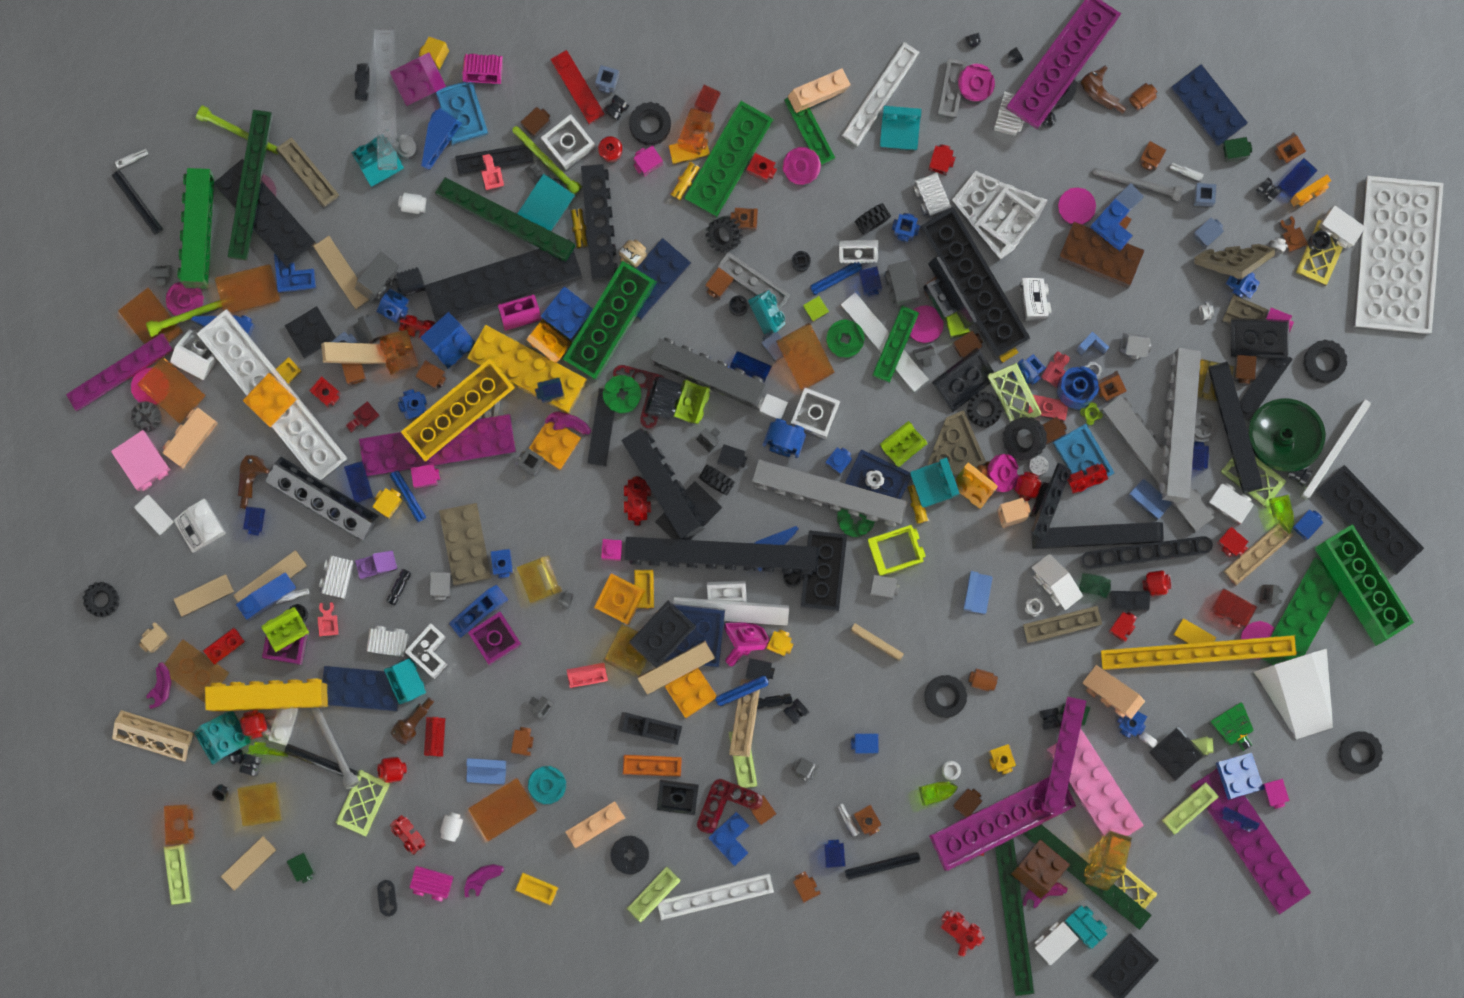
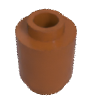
(1143, 96)
(983, 680)

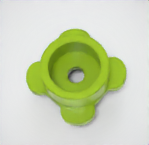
(1096, 413)

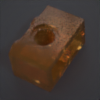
(696, 121)
(402, 344)
(171, 815)

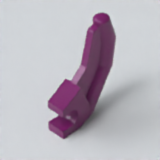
(567, 420)
(162, 687)
(480, 876)
(1057, 890)

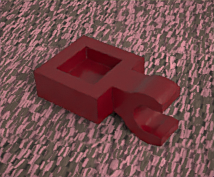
(364, 416)

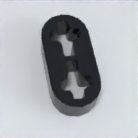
(382, 898)

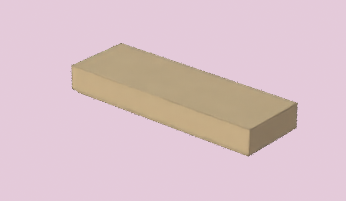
(203, 595)
(877, 642)
(248, 863)

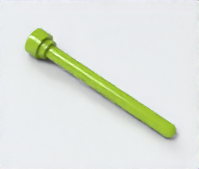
(205, 115)
(572, 186)
(155, 327)

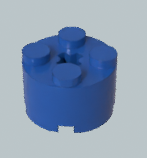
(1074, 397)
(784, 438)

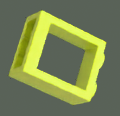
(913, 535)

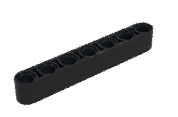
(1235, 427)
(1100, 535)
(1154, 548)

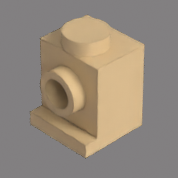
(153, 638)

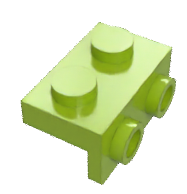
(691, 402)
(903, 444)
(285, 629)

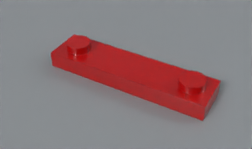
(577, 87)

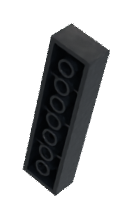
(976, 282)
(500, 283)

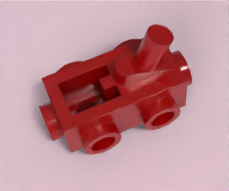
(637, 503)
(965, 933)

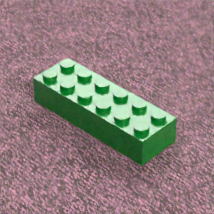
(197, 228)
(610, 320)
(1364, 585)

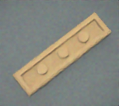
(340, 270)
(352, 353)
(1257, 554)
(291, 565)
(676, 667)
(744, 723)

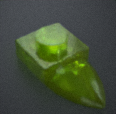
(1283, 510)
(260, 748)
(936, 792)

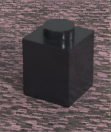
(732, 458)
(759, 668)

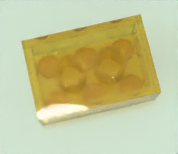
(1107, 860)

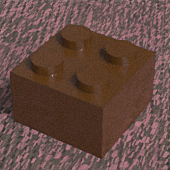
(1040, 869)

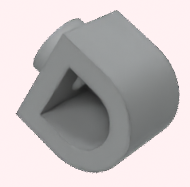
(406, 147)

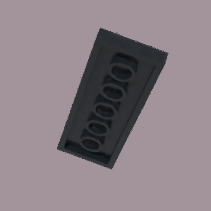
(272, 219)
(1371, 519)

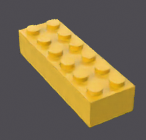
(526, 367)
(458, 409)
(266, 696)

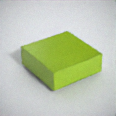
(815, 308)

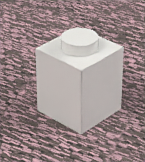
(772, 407)

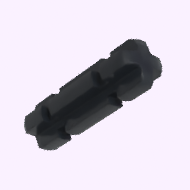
(398, 587)
(774, 701)

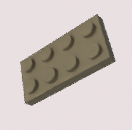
(465, 544)

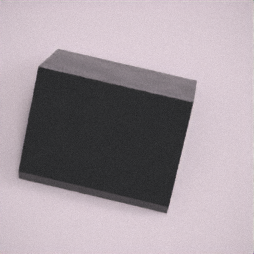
(677, 797)

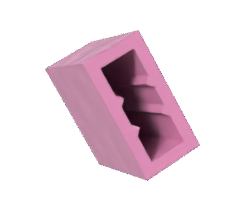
(141, 461)

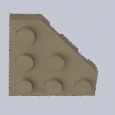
(1235, 260)
(957, 444)

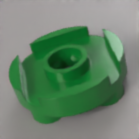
(850, 329)
(627, 384)
(851, 529)

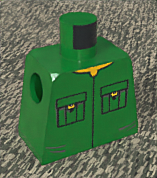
(1234, 726)

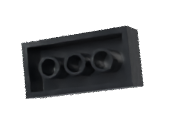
(823, 588)

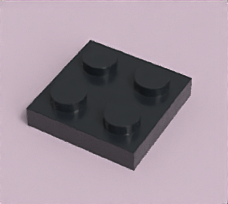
(310, 332)
(1176, 753)

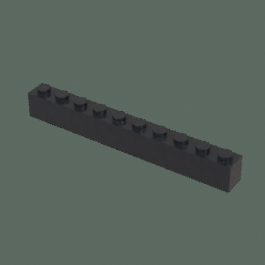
(722, 554)

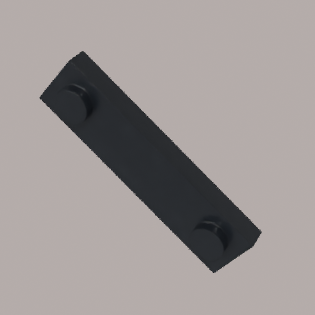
(1263, 385)

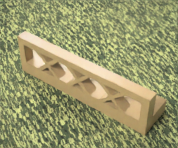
(152, 732)

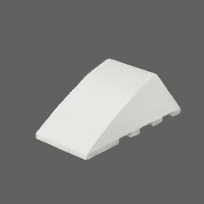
(998, 211)
(1300, 692)

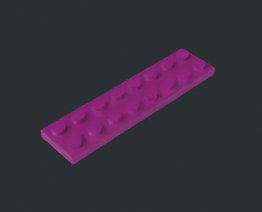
(1063, 62)
(479, 440)
(994, 824)
(1256, 849)

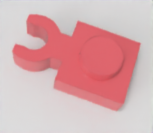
(328, 624)

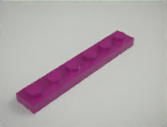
(119, 372)
(1064, 755)

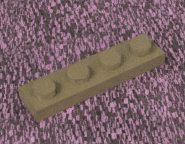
(307, 172)
(1062, 624)

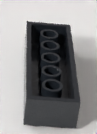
(662, 483)

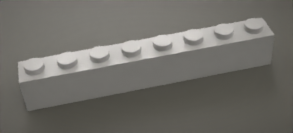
(1181, 425)
(1151, 457)
(829, 492)

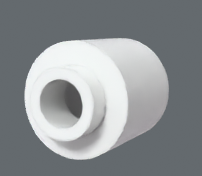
(412, 203)
(451, 826)

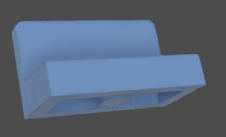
(1093, 340)
(1149, 499)
(977, 592)
(486, 771)

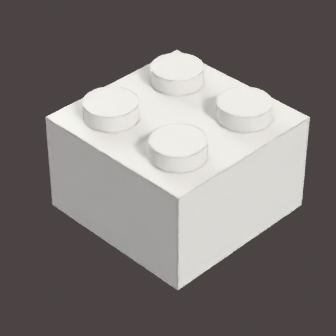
(568, 142)
(815, 413)

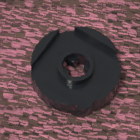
(362, 77)
(621, 847)

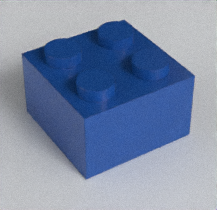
(567, 314)
(448, 340)

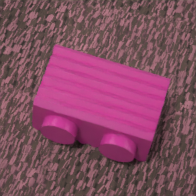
(482, 68)
(519, 312)
(432, 883)

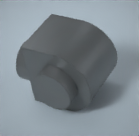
(804, 769)

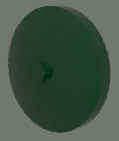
(1287, 434)

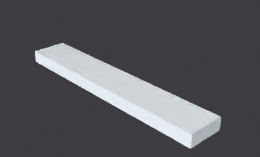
(880, 94)
(878, 336)
(1344, 436)
(743, 611)
(715, 896)

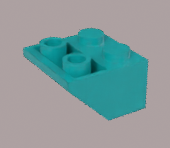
(368, 162)

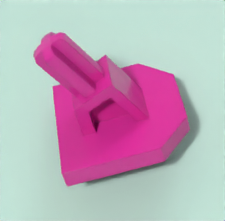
(745, 639)

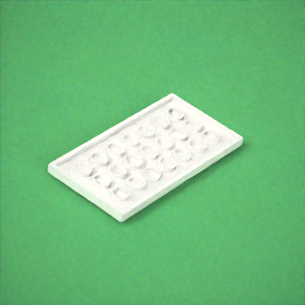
(1399, 255)

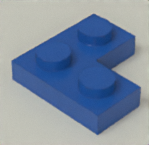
(1108, 225)
(291, 280)
(725, 838)

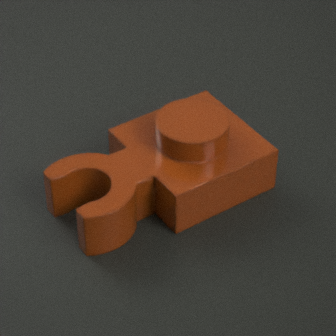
(1293, 237)

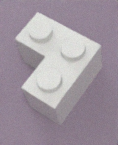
(1056, 582)
(423, 651)

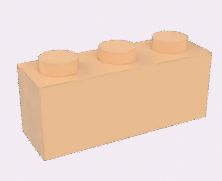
(819, 90)
(189, 437)
(1013, 512)
(1113, 692)
(595, 825)

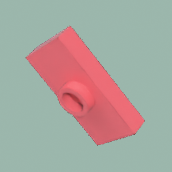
(1050, 407)
(587, 675)

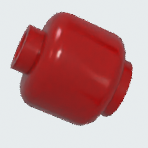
(607, 155)
(1028, 486)
(1157, 583)
(253, 724)
(391, 769)

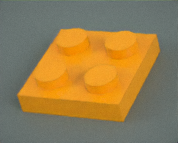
(1316, 188)
(548, 341)
(270, 400)
(555, 445)
(975, 485)
(619, 599)
(691, 692)

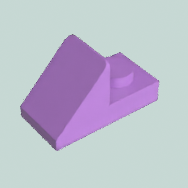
(376, 564)

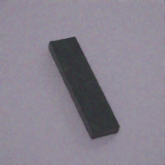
(501, 157)
(601, 432)

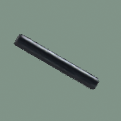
(137, 202)
(315, 759)
(882, 865)

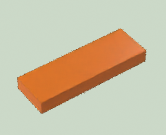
(652, 765)

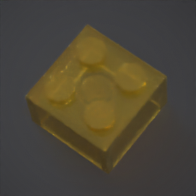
(624, 655)
(260, 804)

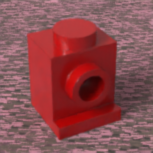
(322, 384)
(1123, 626)

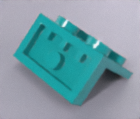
(900, 128)
(767, 312)
(935, 483)
(221, 736)

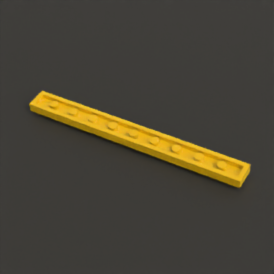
(1198, 652)

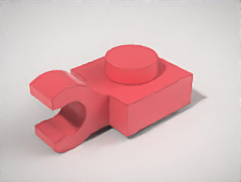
(491, 175)
(1054, 370)

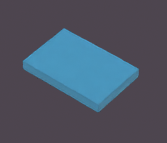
(463, 104)
(1081, 451)

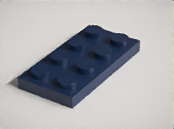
(1209, 105)
(664, 266)
(359, 688)

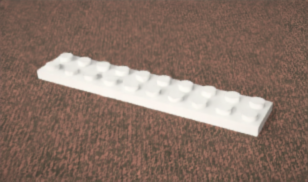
(248, 368)

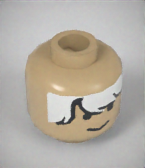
(632, 253)

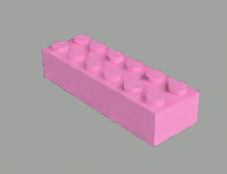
(1099, 791)

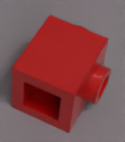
(942, 159)
(762, 168)
(1233, 543)

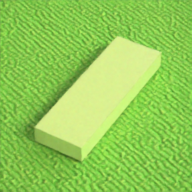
(744, 769)
(1190, 808)
(177, 874)
(653, 894)

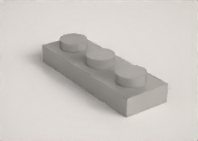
(951, 93)

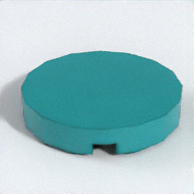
(547, 785)

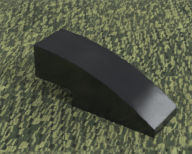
(649, 728)

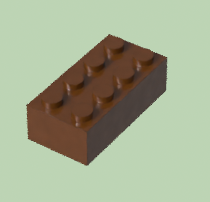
(1096, 256)

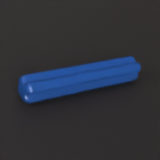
(835, 277)
(407, 496)
(742, 690)

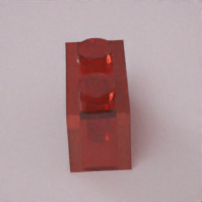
(1233, 608)

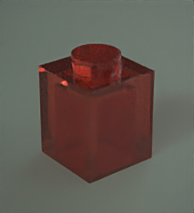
(707, 99)

